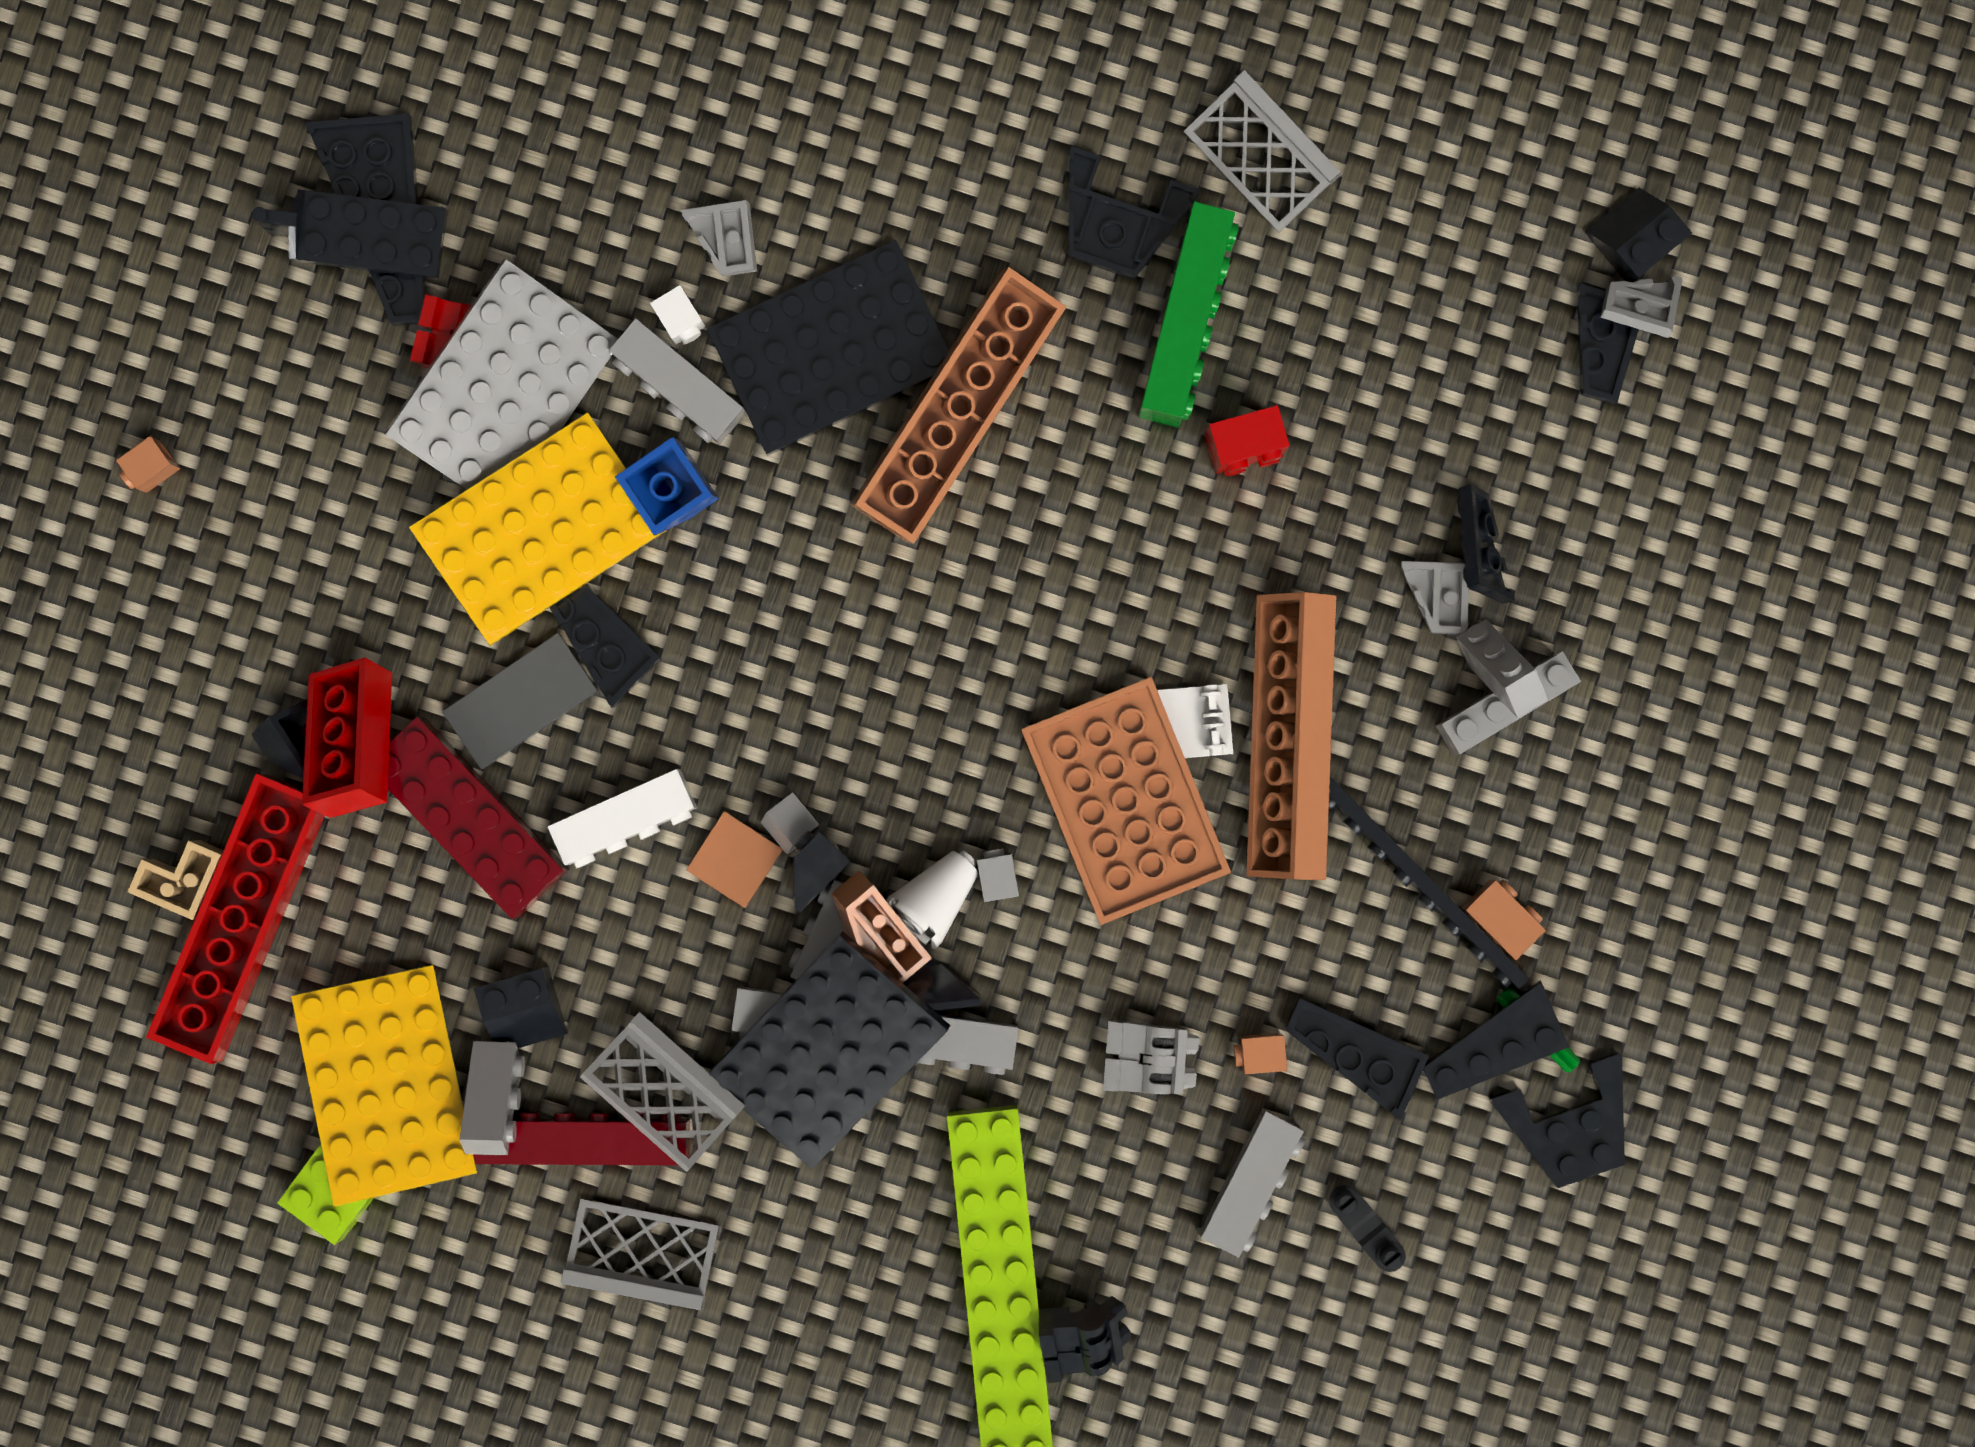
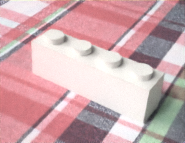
(623, 817)

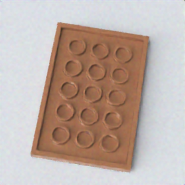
(1126, 801)

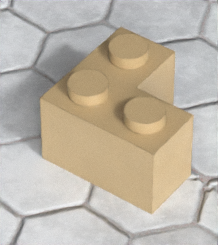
(180, 887)

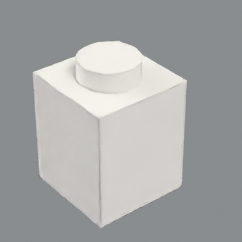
(678, 316)

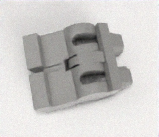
(1163, 1058)

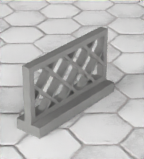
(1286, 132)
(675, 1066)
(632, 1285)

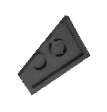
(1603, 347)
(1477, 539)

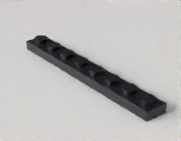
(1430, 894)

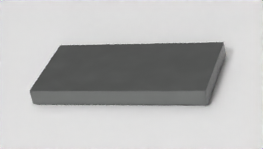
(520, 701)

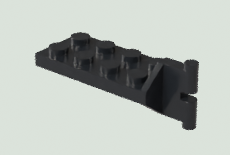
(360, 233)

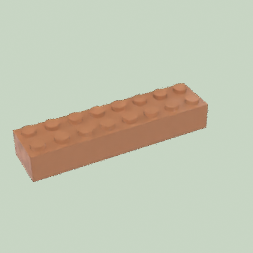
(958, 405)
(1291, 736)

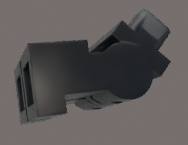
(1083, 1339)

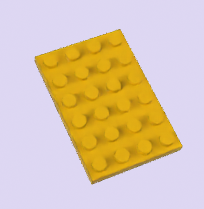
(534, 530)
(382, 1085)

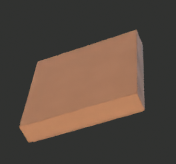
(734, 859)

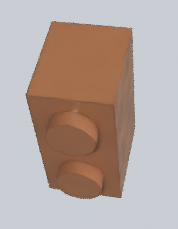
(1503, 918)

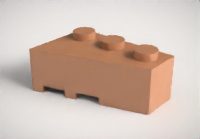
(878, 928)

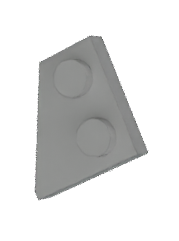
(726, 235)
(1643, 304)
(1439, 594)

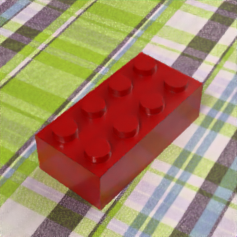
(347, 738)

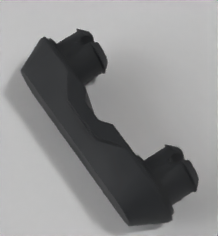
(1367, 1228)

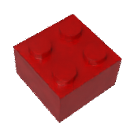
(1246, 441)

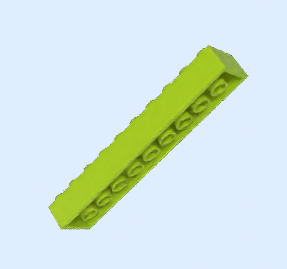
(999, 1277)

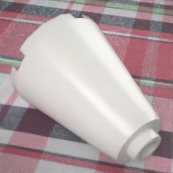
(935, 897)

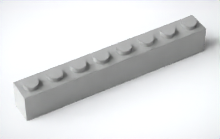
(963, 1044)

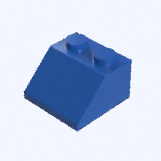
(667, 486)

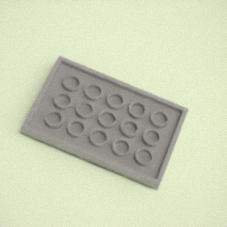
(502, 379)

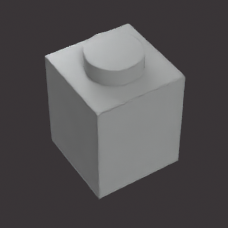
(789, 822)
(997, 875)

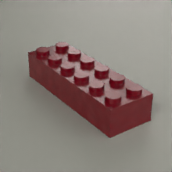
(470, 819)

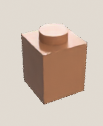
(147, 465)
(1261, 1053)

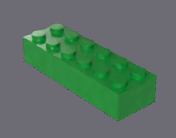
(1185, 320)

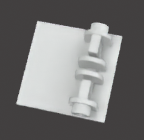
(1200, 719)

